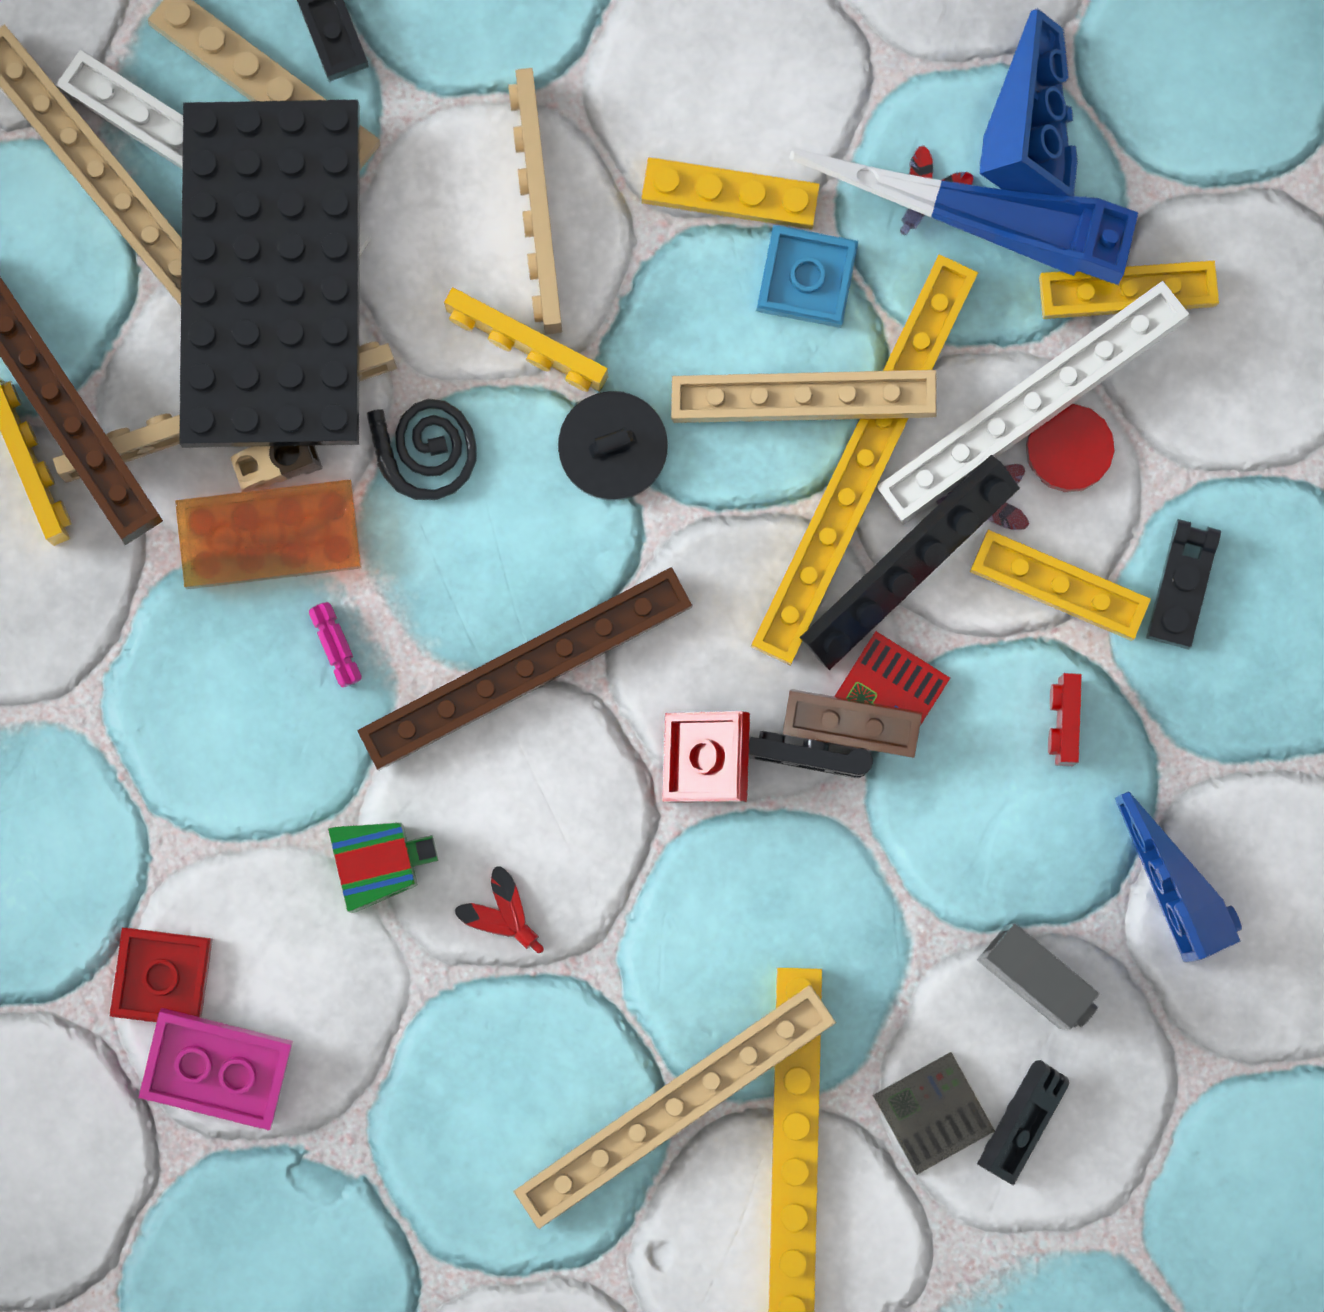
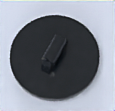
(612, 445)

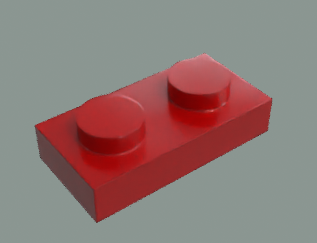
(1066, 700)

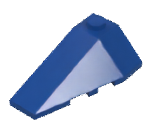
(1027, 131)
(1189, 903)

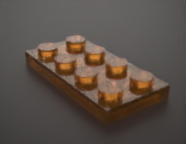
(268, 534)

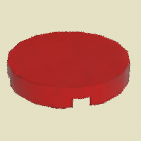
(1071, 449)

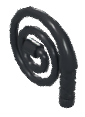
(435, 446)

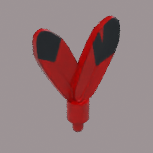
(507, 921)

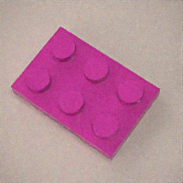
(215, 1069)

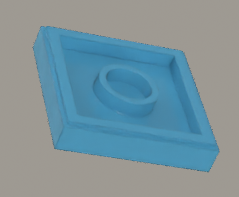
(807, 276)

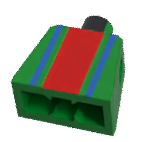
(377, 861)

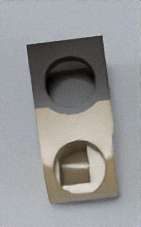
(266, 465)

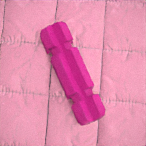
(335, 644)

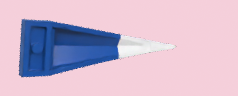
(1048, 228)

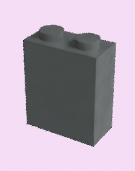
(1039, 978)

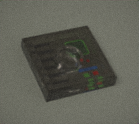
(933, 1113)

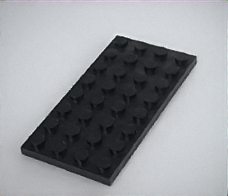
(270, 274)

